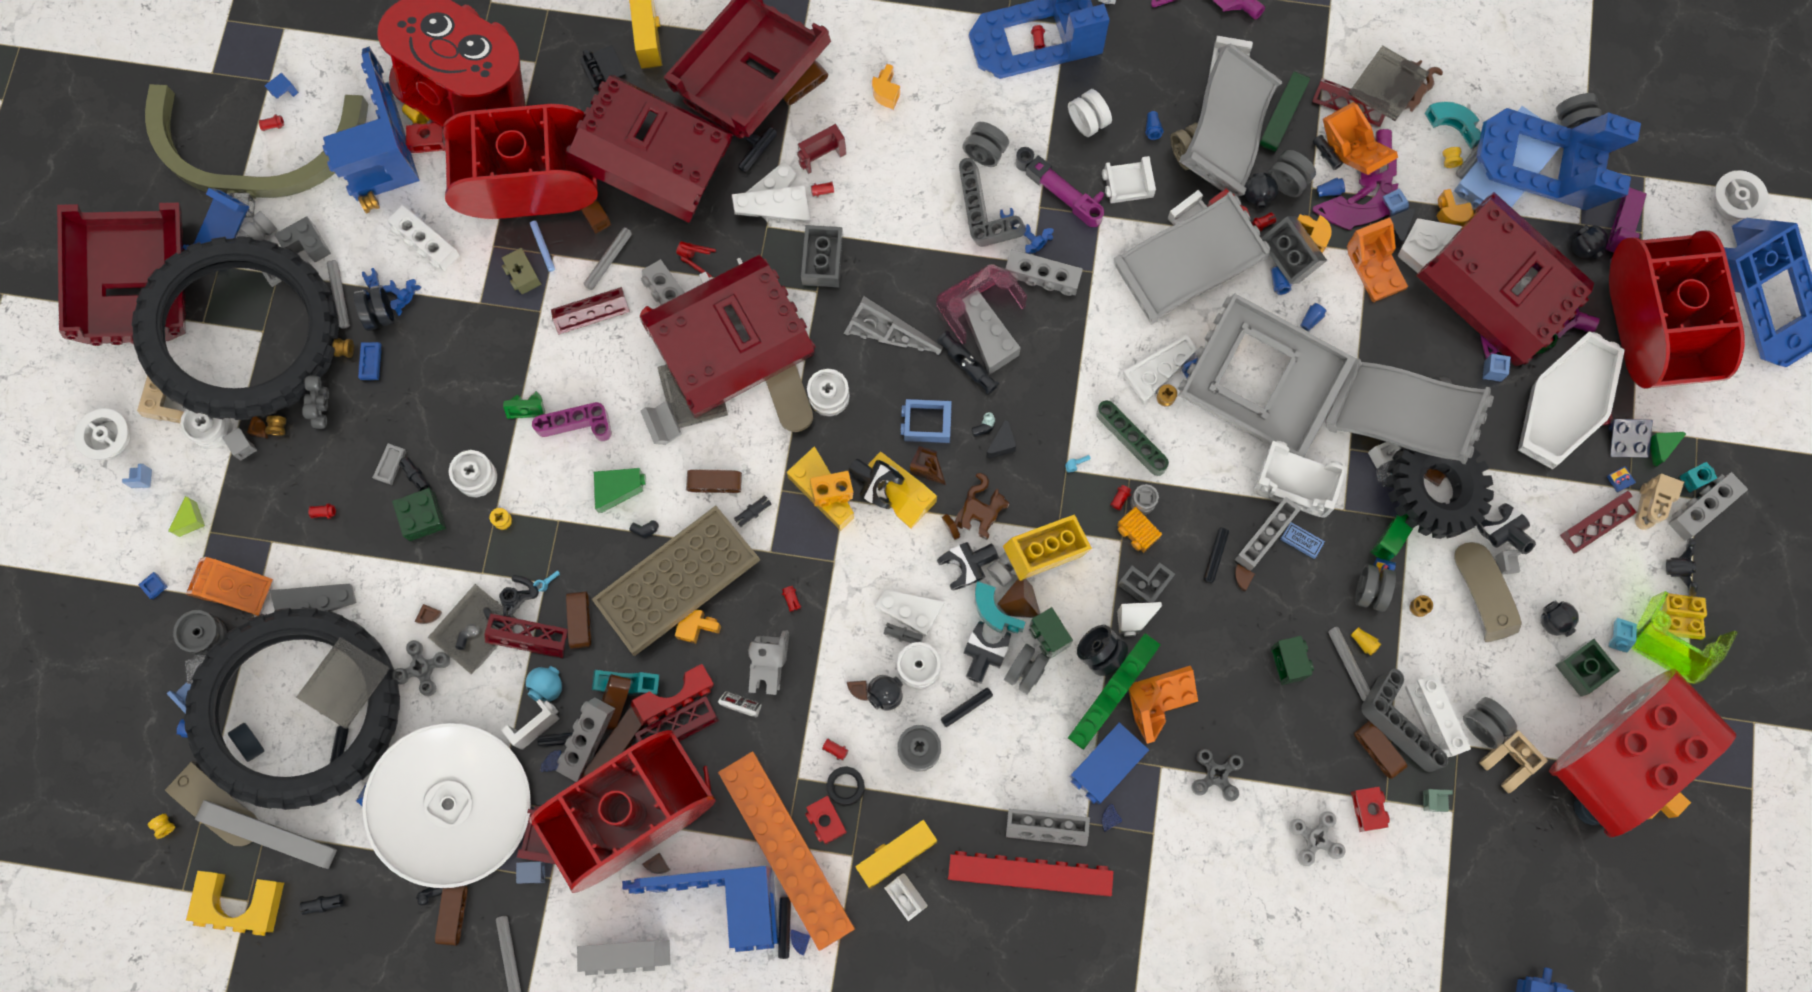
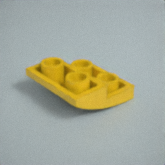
(1686, 615)

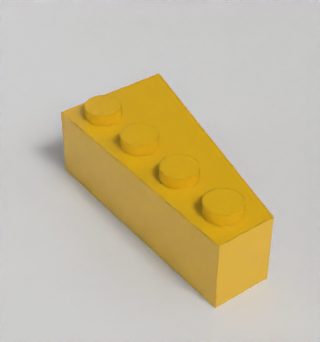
(812, 466)

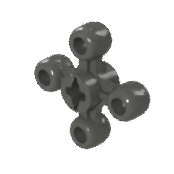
(315, 402)
(415, 665)
(1223, 781)

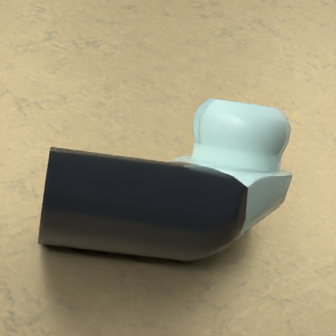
(986, 426)

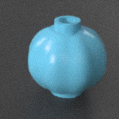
(544, 684)

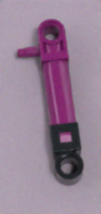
(1042, 173)

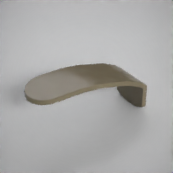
(790, 400)
(1488, 591)
(193, 787)

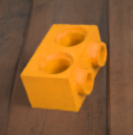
(830, 483)

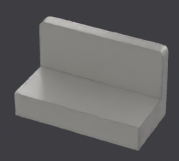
(661, 423)

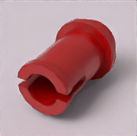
(1038, 36)
(270, 123)
(822, 189)
(1263, 221)
(1121, 496)
(322, 511)
(791, 598)
(835, 749)

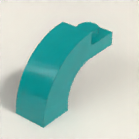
(1455, 116)
(989, 612)
(640, 682)

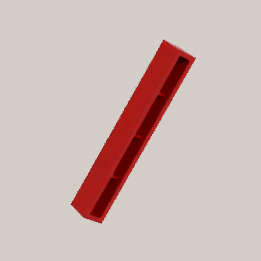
(1030, 875)

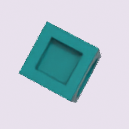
(1692, 480)

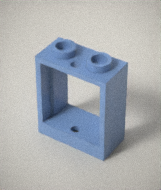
(927, 436)

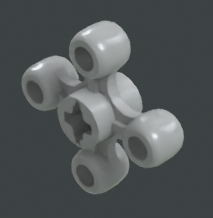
(1309, 834)

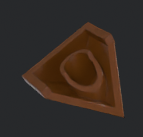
(926, 465)
(1020, 600)

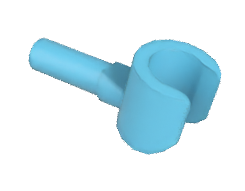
(1071, 465)
(545, 582)

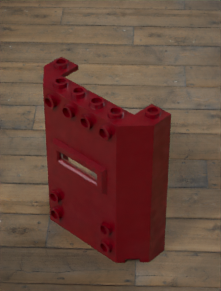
(715, 72)
(663, 169)
(107, 253)
(1486, 263)
(707, 350)

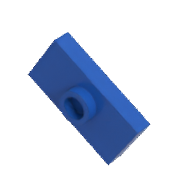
(369, 361)

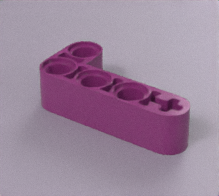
(1626, 218)
(571, 424)

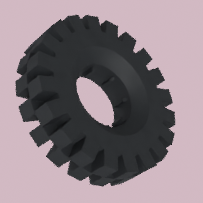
(1443, 520)

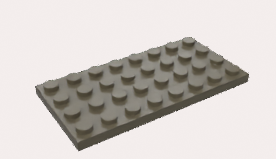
(675, 580)

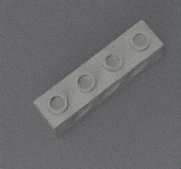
(1051, 268)
(657, 273)
(1731, 490)
(1267, 534)
(601, 715)
(1047, 827)

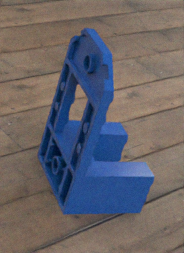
(1079, 24)
(376, 152)
(1583, 171)
(1762, 253)
(748, 901)

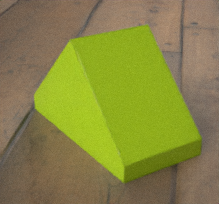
(187, 518)

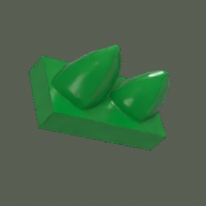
(520, 408)

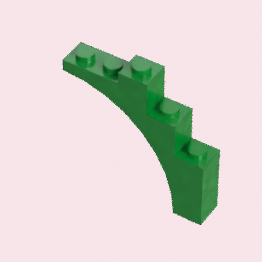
(1114, 691)

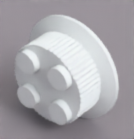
(1740, 195)
(101, 434)

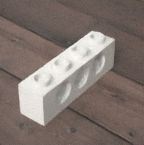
(403, 218)

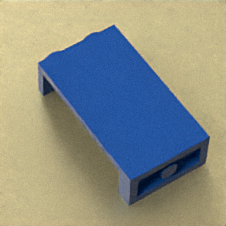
(222, 218)
(1108, 764)

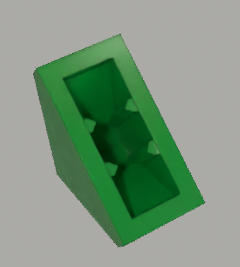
(1663, 445)

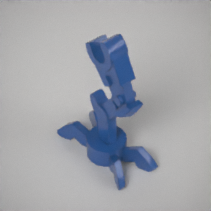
(1037, 242)
(403, 296)

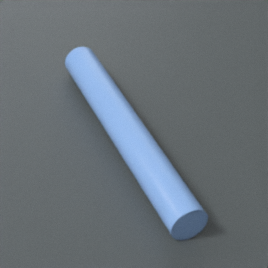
(542, 246)

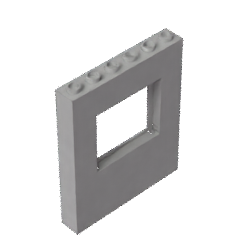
(1301, 394)

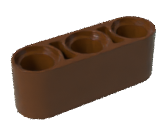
(807, 82)
(714, 481)
(578, 620)
(615, 696)
(1380, 750)
(451, 915)

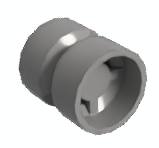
(259, 227)
(1145, 498)
(1000, 572)

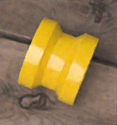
(1452, 157)
(500, 522)
(161, 826)

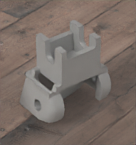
(767, 661)

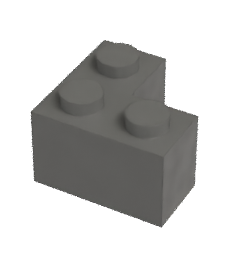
(303, 236)
(1146, 588)

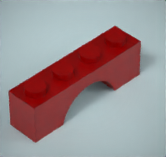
(650, 707)

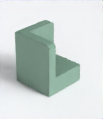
(1436, 800)

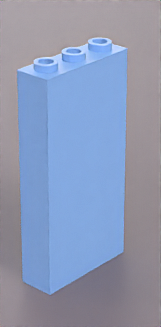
(1529, 155)

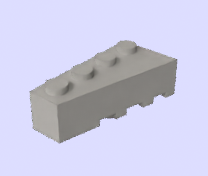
(990, 335)
(623, 956)

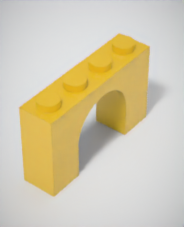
(207, 909)

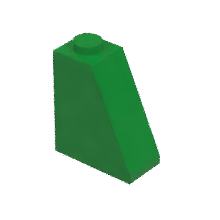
(616, 486)
(1392, 538)

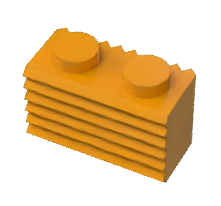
(1139, 530)

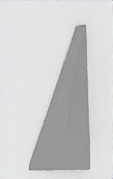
(879, 324)

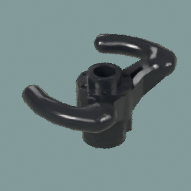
(1684, 567)
(512, 599)

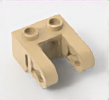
(152, 405)
(1657, 499)
(1522, 752)

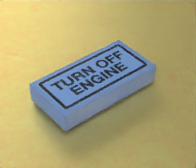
(1302, 540)

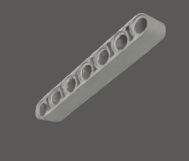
(265, 834)

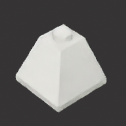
(1135, 616)

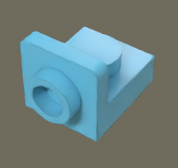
(1623, 635)

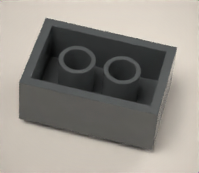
(1293, 250)
(822, 256)

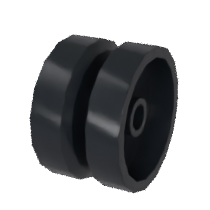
(374, 307)
(1102, 650)

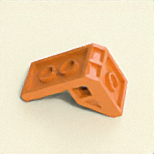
(1354, 140)
(1373, 259)
(229, 585)
(1159, 694)

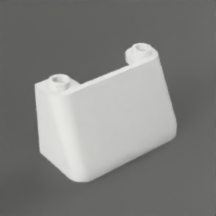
(1301, 480)

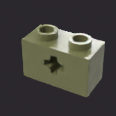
(517, 262)

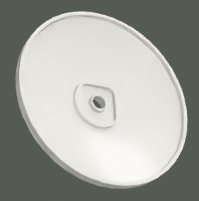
(436, 844)

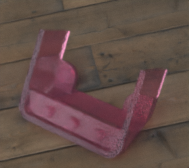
(951, 302)

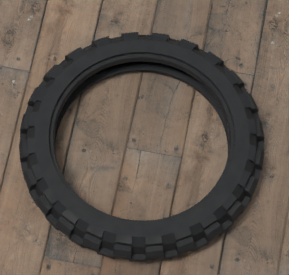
(221, 254)
(224, 660)

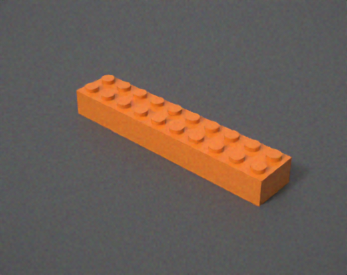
(786, 851)

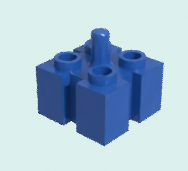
(1541, 984)

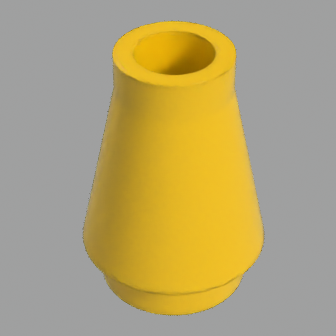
(1367, 642)

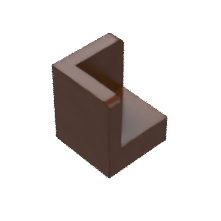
(596, 217)

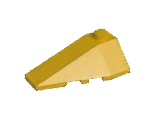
(911, 498)

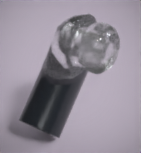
(463, 635)

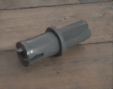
(902, 633)

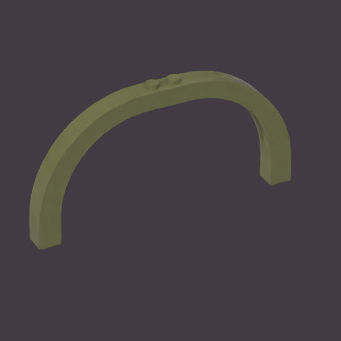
(157, 120)

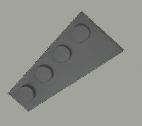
(321, 597)

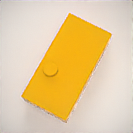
(645, 32)
(1047, 547)
(896, 854)

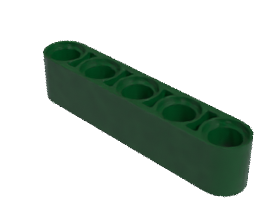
(1284, 111)
(1133, 446)

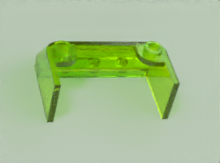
(1672, 652)

